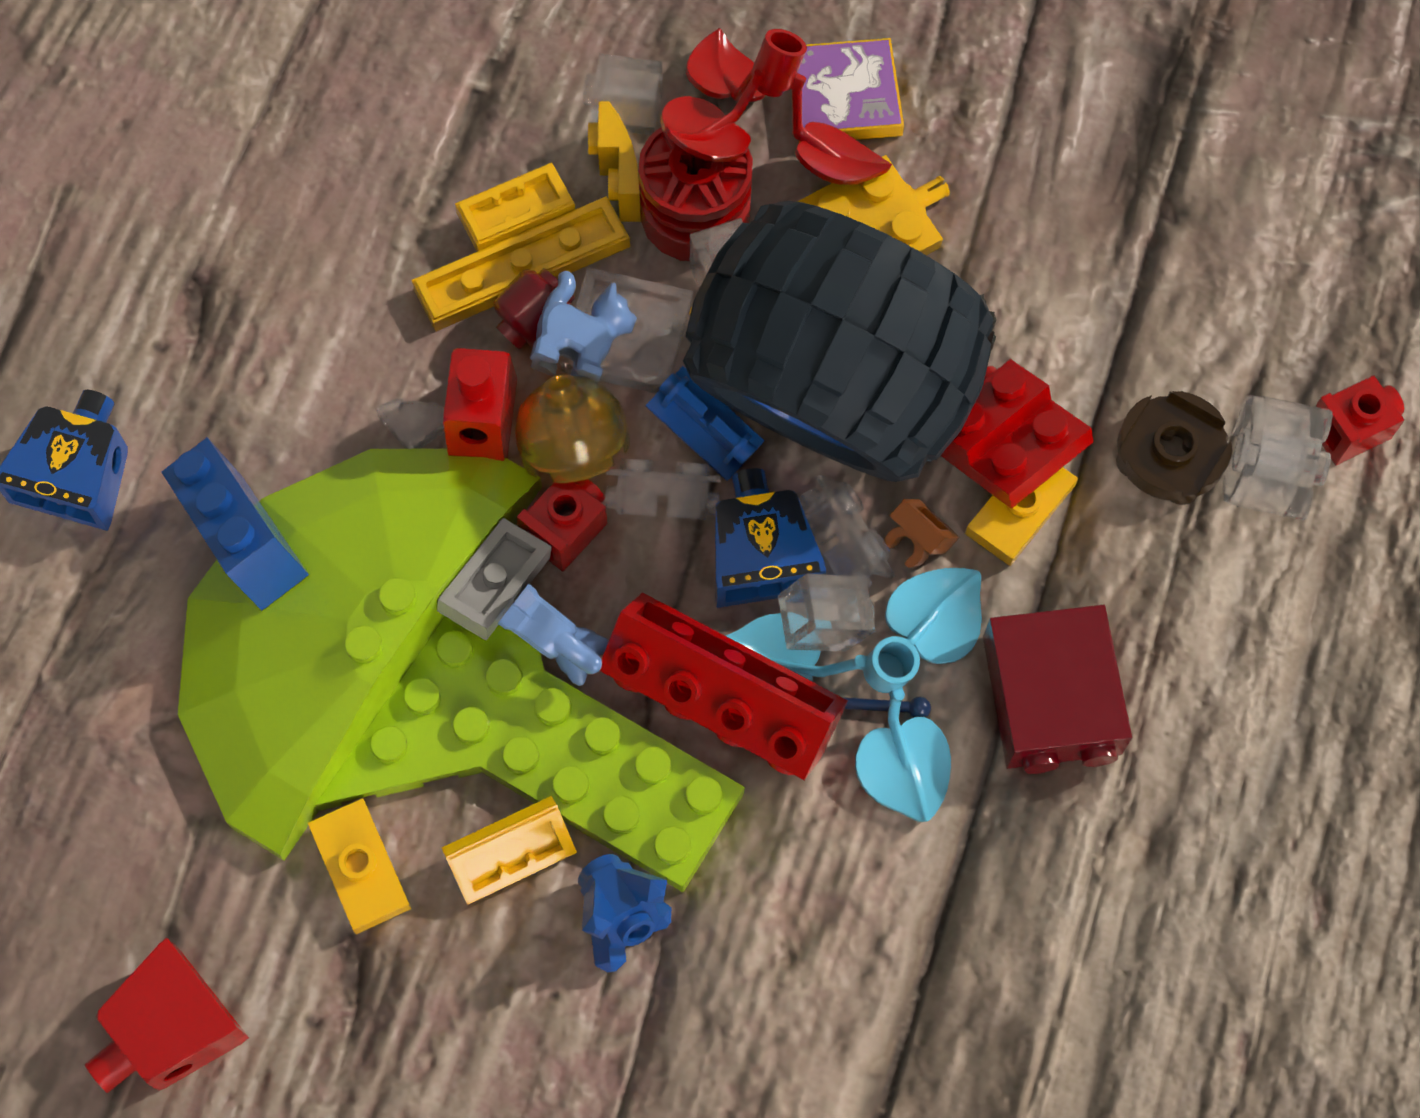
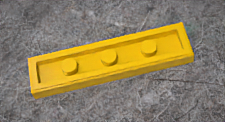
(556, 245)

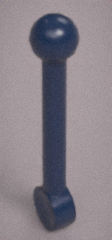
(916, 707)

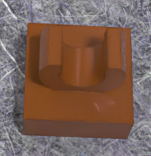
(923, 527)

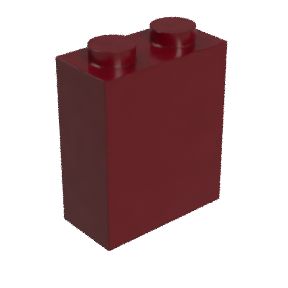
(1057, 688)

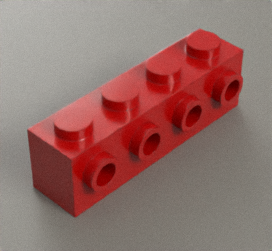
(722, 686)

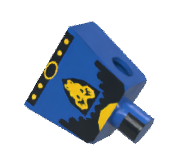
(68, 463)
(761, 542)

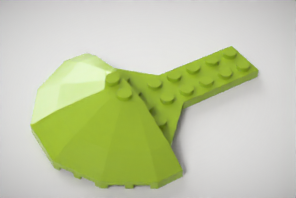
(375, 692)

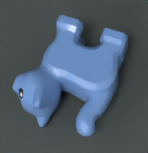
(576, 335)
(555, 635)

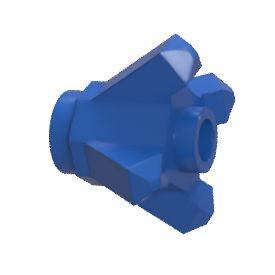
(620, 908)

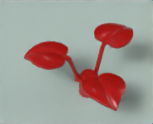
(725, 72)

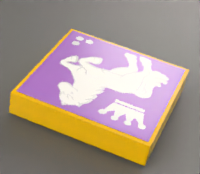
(852, 88)

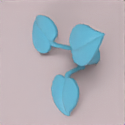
(941, 620)

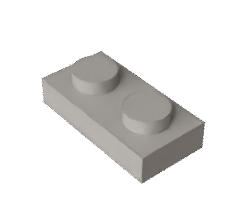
(493, 578)

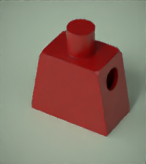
(481, 398)
(162, 1024)

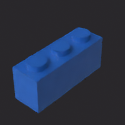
(234, 524)

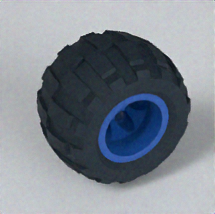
(840, 339)

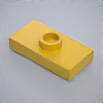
(514, 206)
(1008, 530)
(509, 850)
(359, 866)

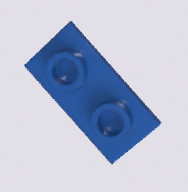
(704, 424)

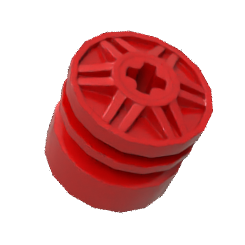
(688, 193)

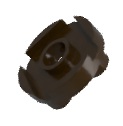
(1170, 476)

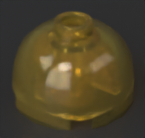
(570, 429)

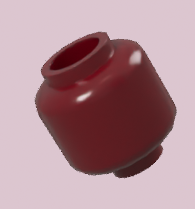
(523, 304)

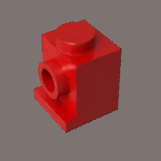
(1361, 418)
(569, 533)

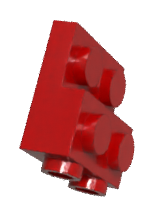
(1016, 435)

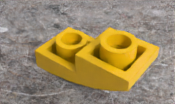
(617, 160)

